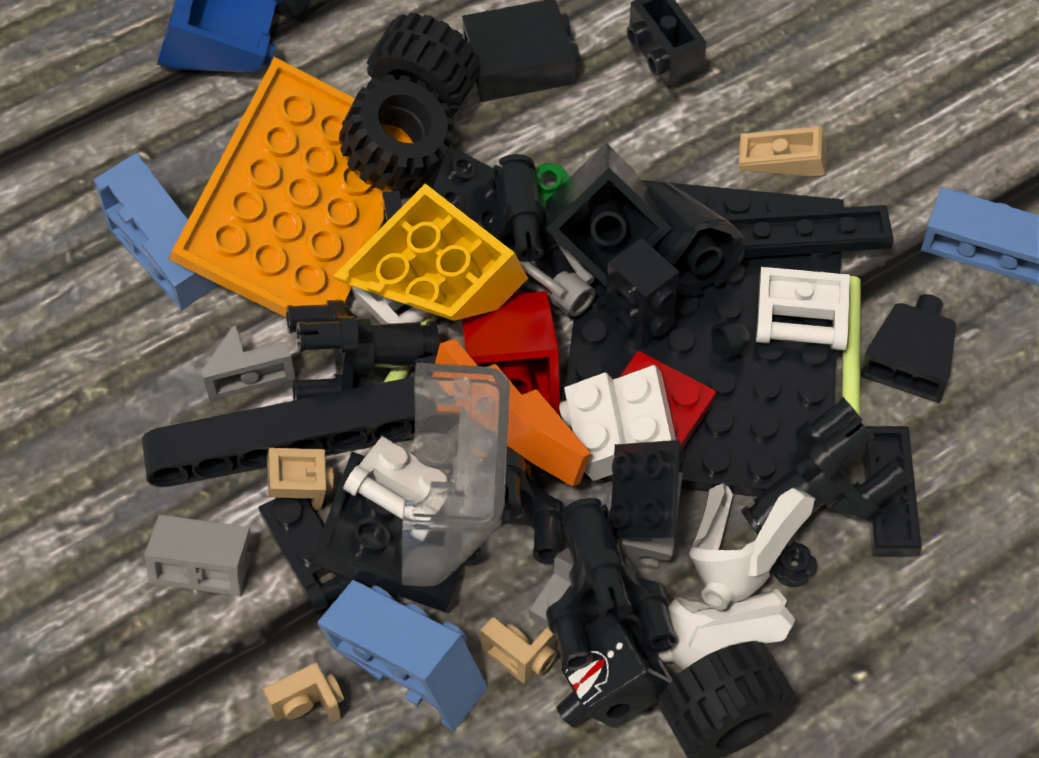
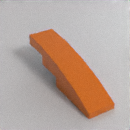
(532, 426)

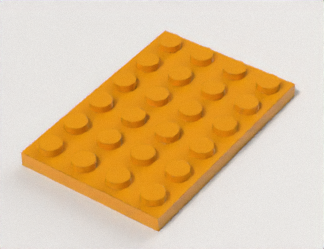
(284, 199)

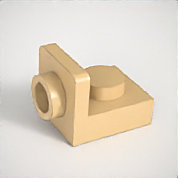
(299, 475)
(512, 650)
(299, 691)

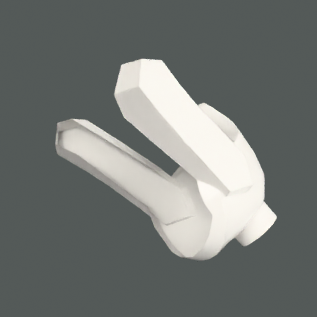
(740, 573)
(705, 629)

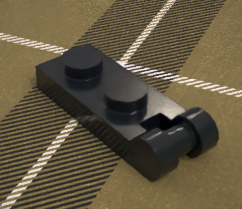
(297, 536)

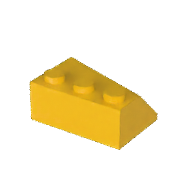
(435, 261)

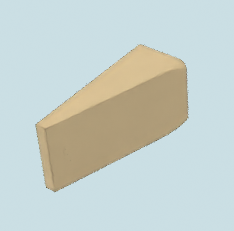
(785, 151)

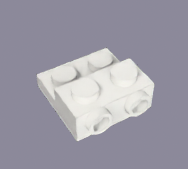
(617, 413)

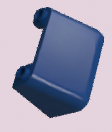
(218, 36)

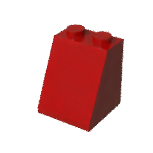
(519, 342)

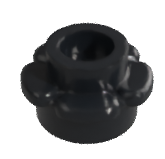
(794, 575)

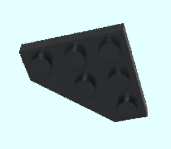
(367, 546)

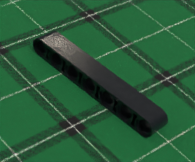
(243, 438)

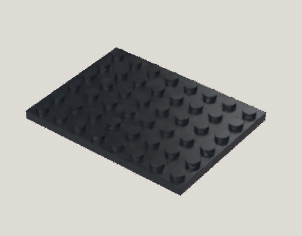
(761, 392)

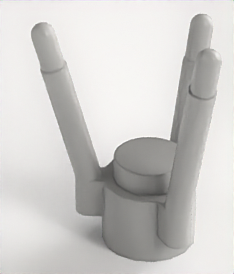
(567, 290)

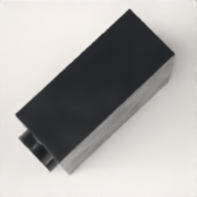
(521, 49)

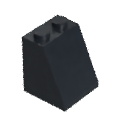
(603, 212)

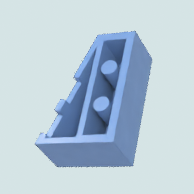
(148, 227)
(406, 648)

